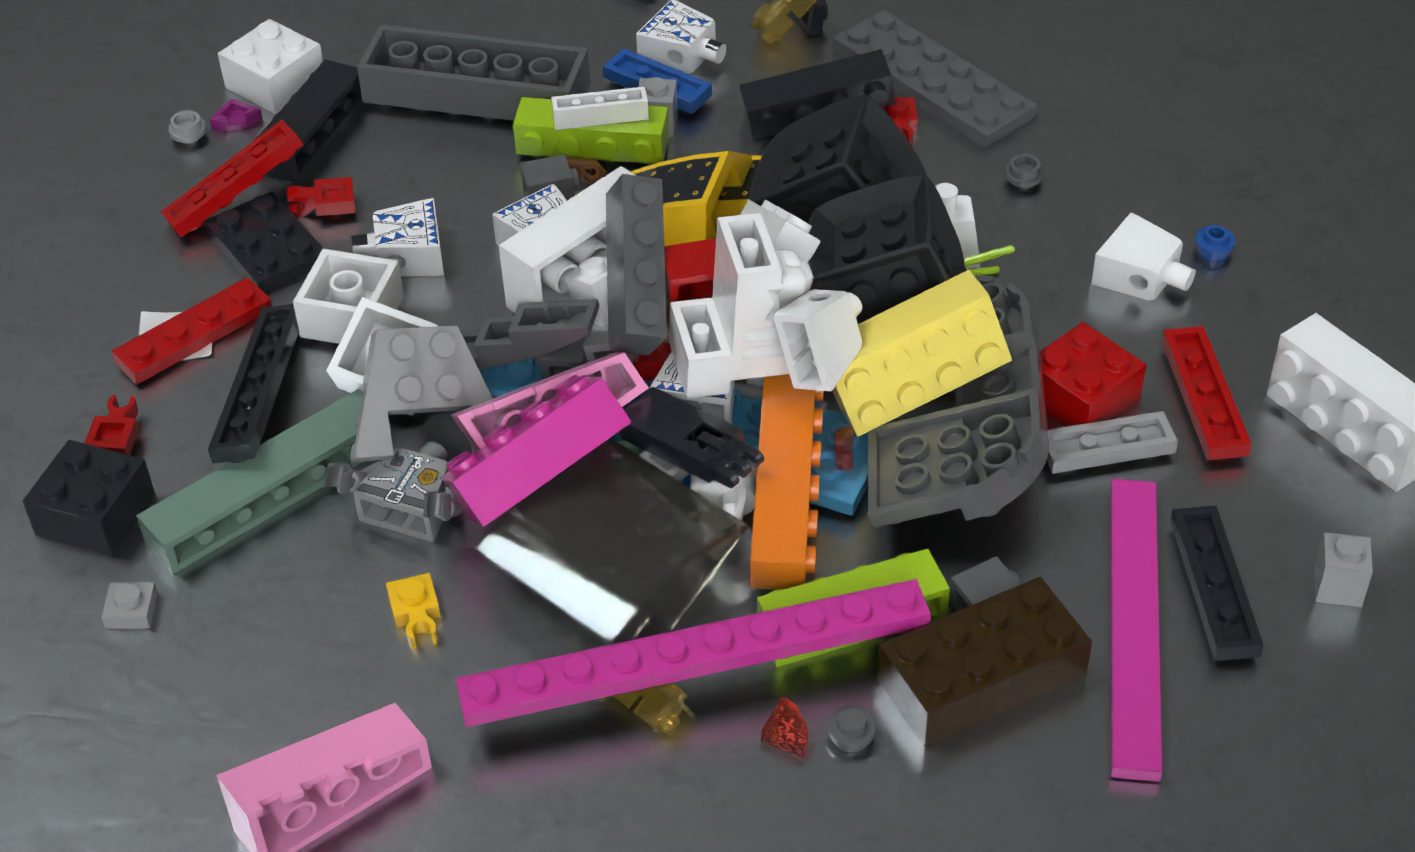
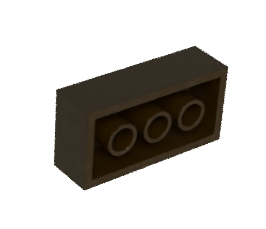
(983, 660)

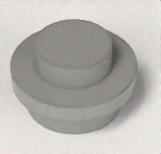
(186, 127)

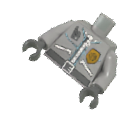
(400, 491)

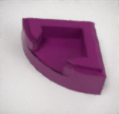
(235, 116)

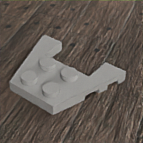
(413, 374)

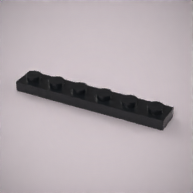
(255, 386)

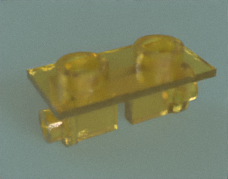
(774, 18)
(659, 706)

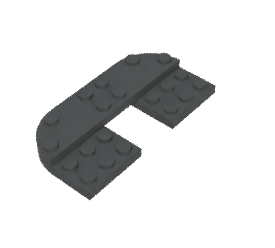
(971, 453)

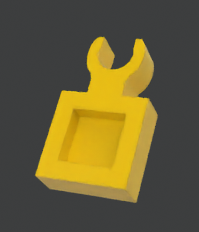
(414, 606)

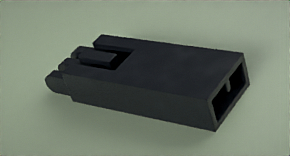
(664, 423)

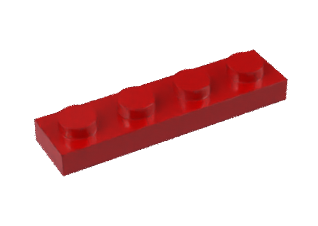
(232, 178)
(190, 330)
(1206, 393)

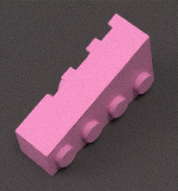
(504, 410)
(322, 780)

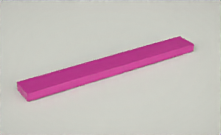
(1134, 632)

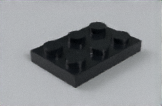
(264, 241)

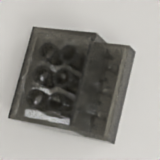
(614, 543)

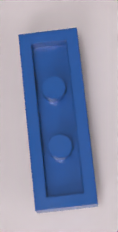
(628, 68)

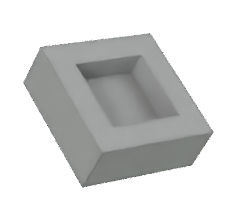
(129, 605)

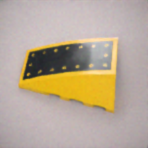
(692, 189)

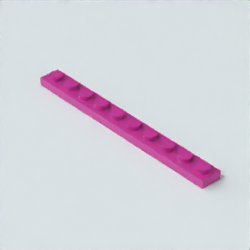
(691, 652)

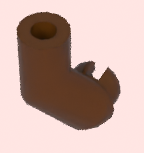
(587, 168)

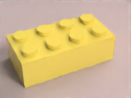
(921, 352)

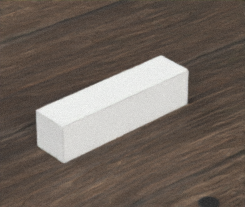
(600, 108)

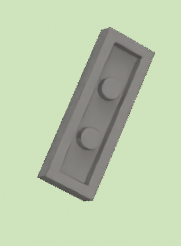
(1110, 442)

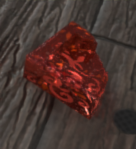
(844, 448)
(786, 729)

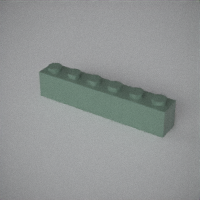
(251, 491)

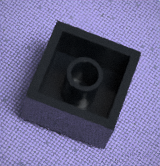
(89, 497)

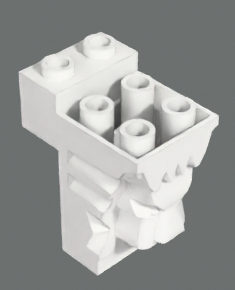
(735, 329)

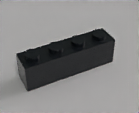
(787, 97)
(317, 115)

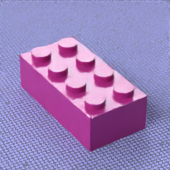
(534, 449)

